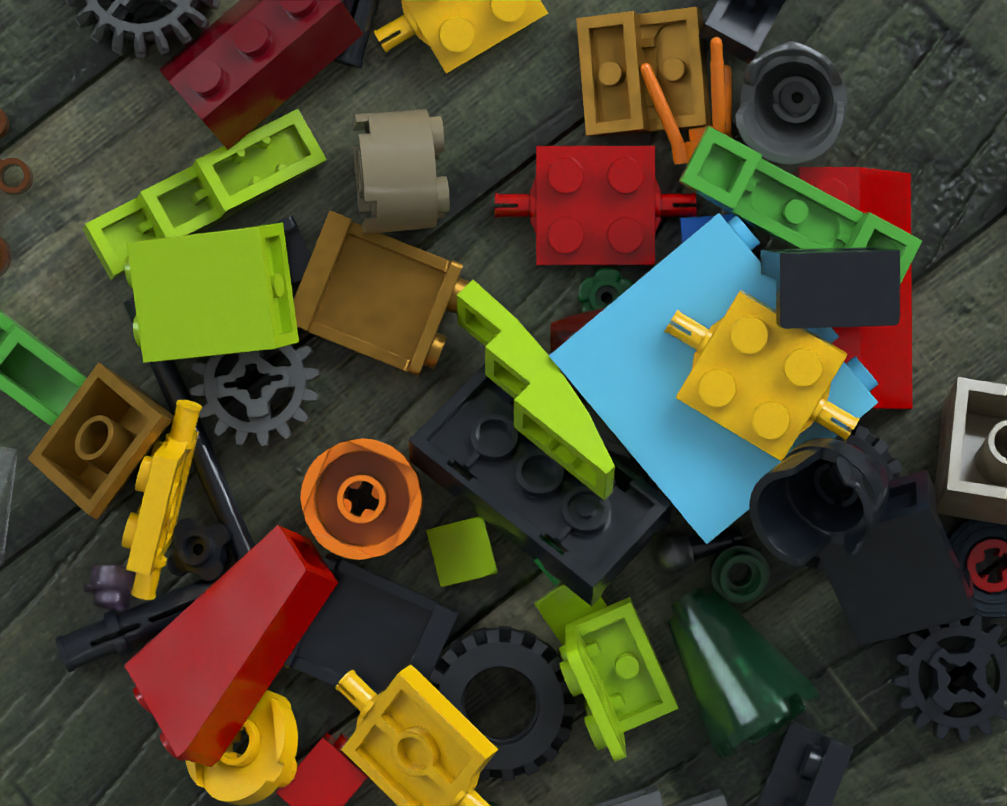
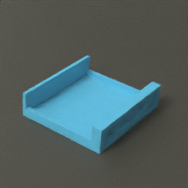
(635, 371)

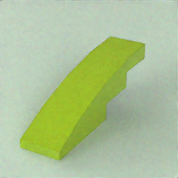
(208, 190)
(544, 401)

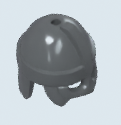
(770, 87)

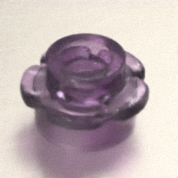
(111, 586)

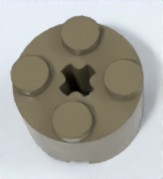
(399, 170)

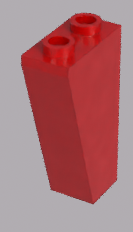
(229, 645)

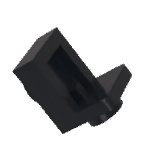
(741, 25)

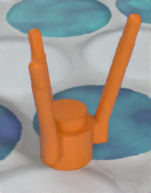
(721, 104)

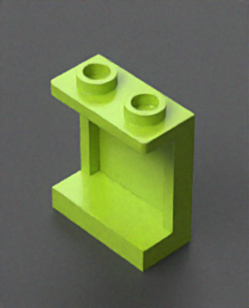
(212, 293)

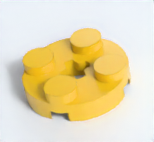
(266, 762)

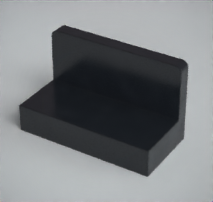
(835, 286)

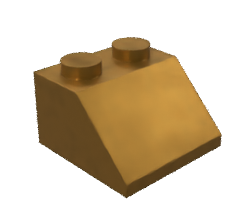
(100, 439)

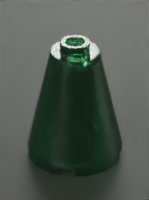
(735, 673)

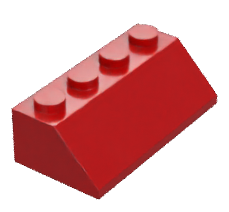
(881, 349)

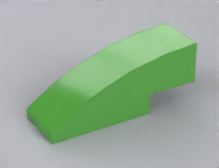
(35, 372)

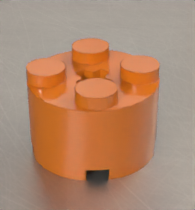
(331, 513)

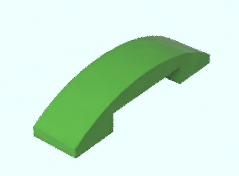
(784, 204)

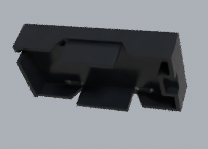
(534, 496)

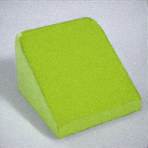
(462, 551)
(562, 607)

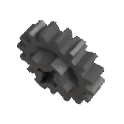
(258, 410)

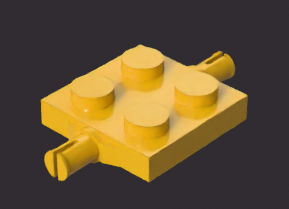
(459, 27)
(760, 376)
(163, 482)
(415, 742)

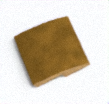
(611, 77)

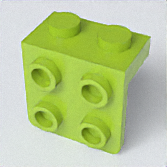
(617, 672)

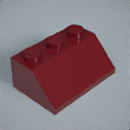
(258, 60)

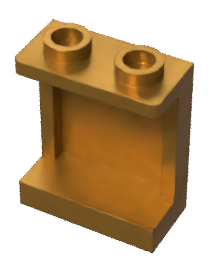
(377, 295)

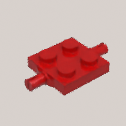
(595, 205)

